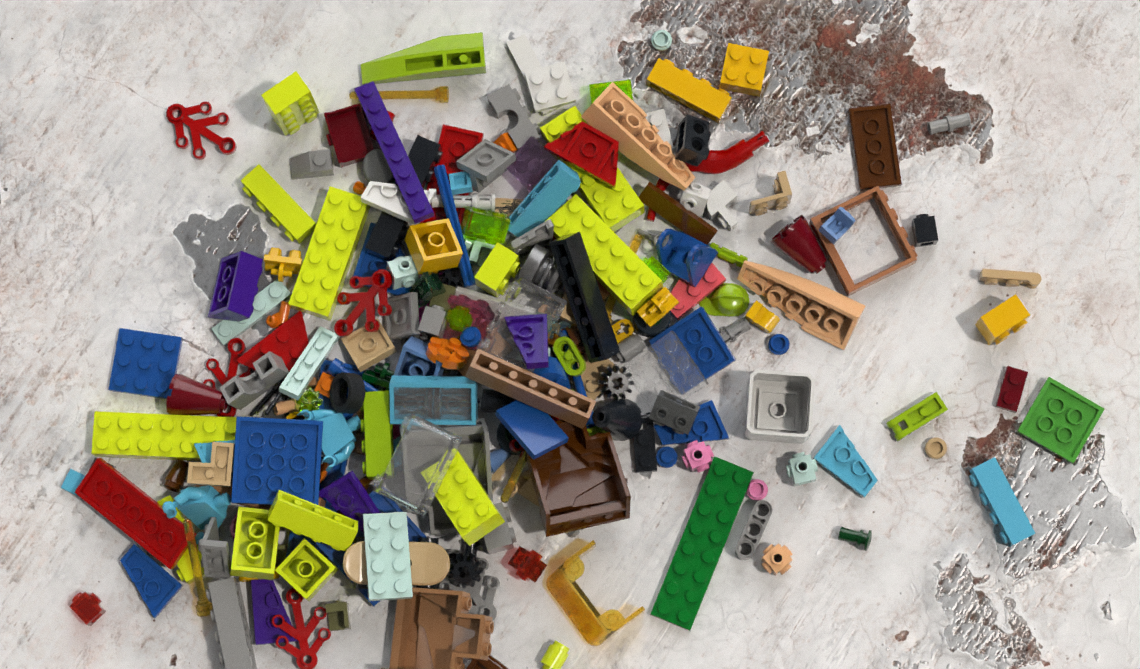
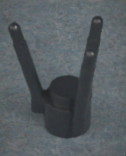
(275, 390)

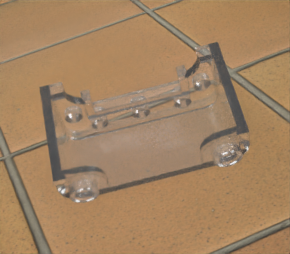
(417, 464)

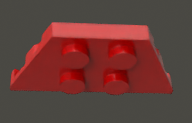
(588, 151)
(285, 341)

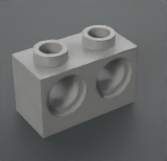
(433, 322)

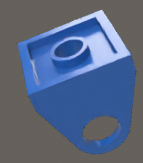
(677, 249)

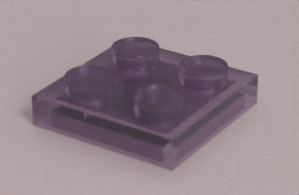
(531, 163)

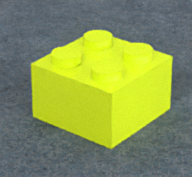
(497, 270)
(306, 570)

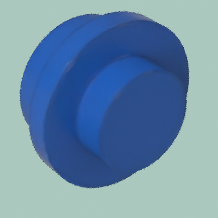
(470, 337)
(778, 344)
(666, 457)

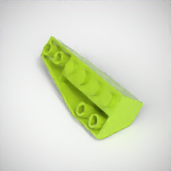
(431, 59)

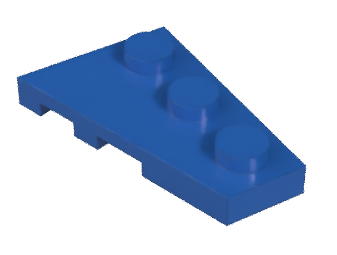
(705, 428)
(152, 581)

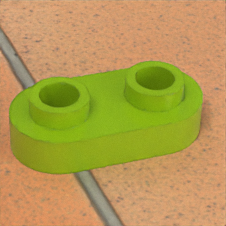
(569, 357)

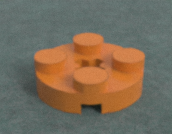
(448, 352)

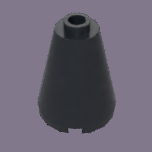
(619, 418)

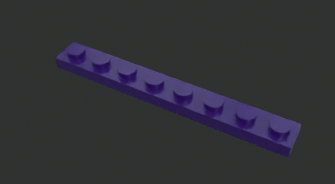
(394, 152)

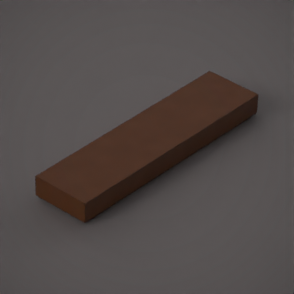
(677, 214)

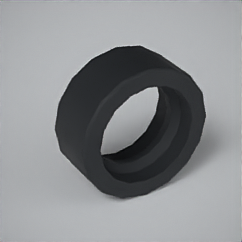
(356, 393)

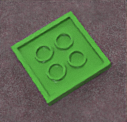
(1060, 420)

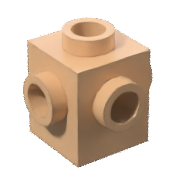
(776, 567)

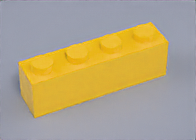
(689, 90)

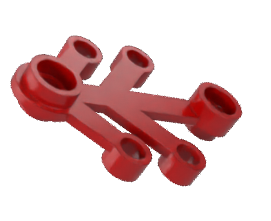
(199, 127)
(366, 302)
(232, 372)
(301, 632)

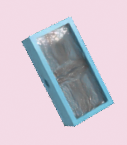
(434, 398)

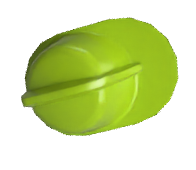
(726, 301)

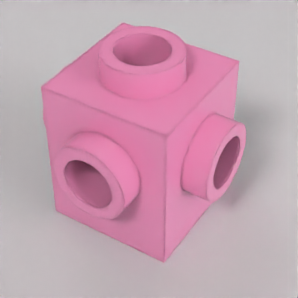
(694, 463)

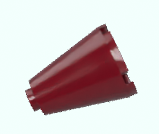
(800, 245)
(193, 398)

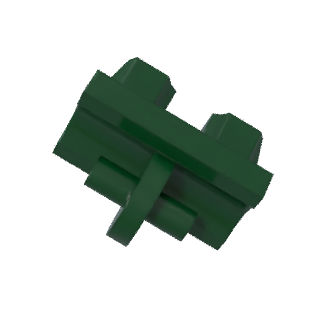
(375, 378)

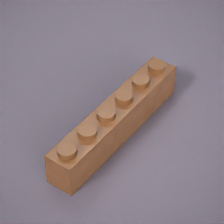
(530, 388)

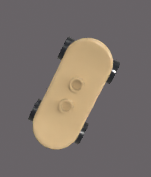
(427, 561)

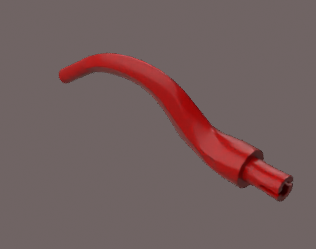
(721, 161)

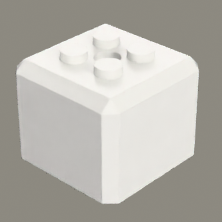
(793, 393)

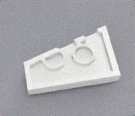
(389, 199)

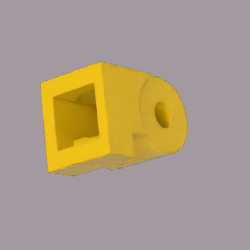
(762, 317)

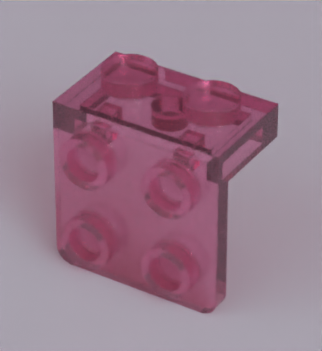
(480, 312)

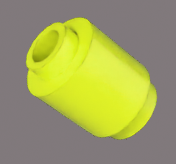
(555, 656)

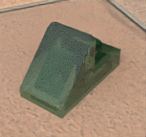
(427, 287)

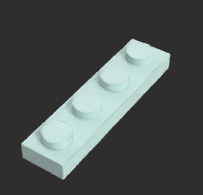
(263, 304)
(308, 363)

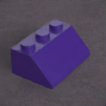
(236, 287)

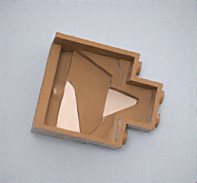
(438, 631)

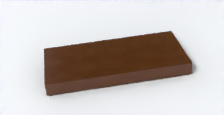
(875, 147)

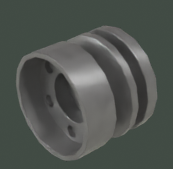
(541, 270)

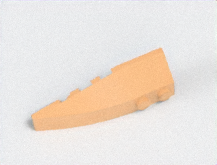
(638, 140)
(812, 305)

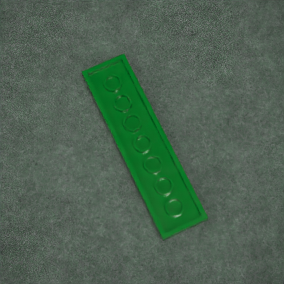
(702, 543)

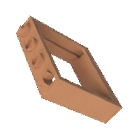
(891, 219)

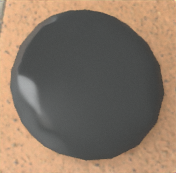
(376, 168)

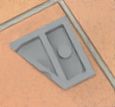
(539, 235)

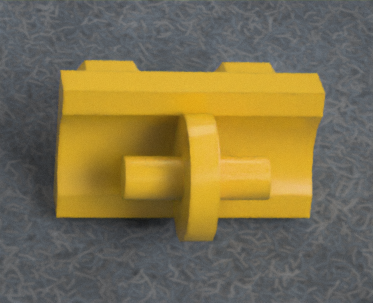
(282, 265)
(657, 307)

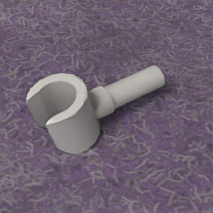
(650, 236)

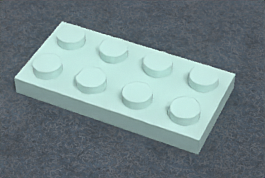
(387, 556)

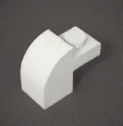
(719, 200)

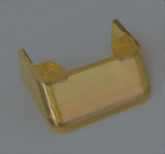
(577, 606)

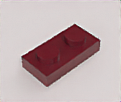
(1011, 389)

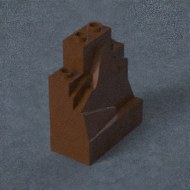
(580, 482)

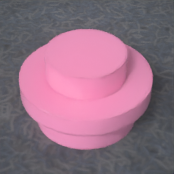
(757, 490)

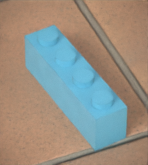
(544, 199)
(1002, 502)

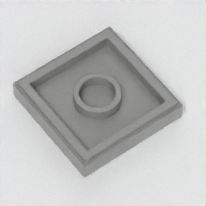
(404, 318)

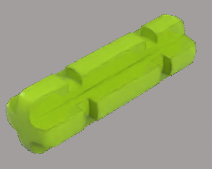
(729, 255)

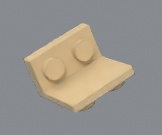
(778, 201)

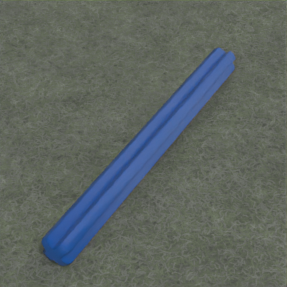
(451, 213)

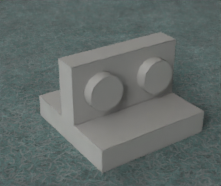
(485, 163)

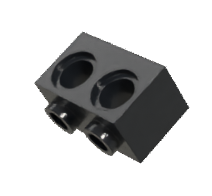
(692, 140)

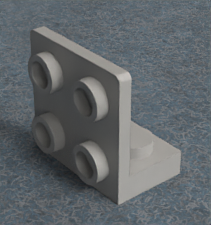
(214, 552)

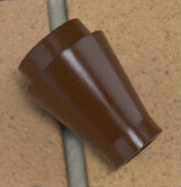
(175, 478)

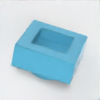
(460, 183)

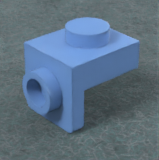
(837, 225)

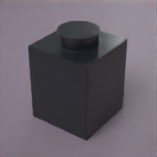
(924, 230)

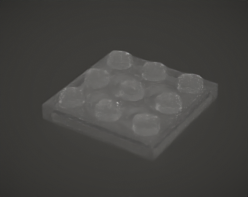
(667, 368)

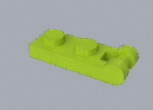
(917, 416)

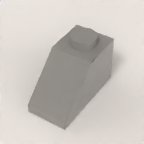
(312, 164)

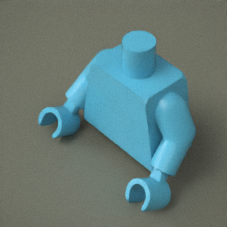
(337, 435)
(199, 506)

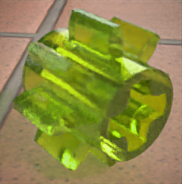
(459, 318)
(309, 395)

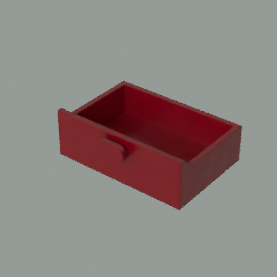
(348, 134)

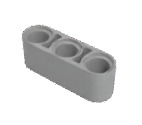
(760, 522)

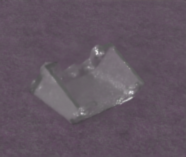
(520, 299)

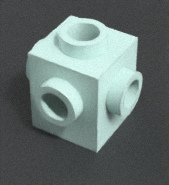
(402, 271)
(798, 476)

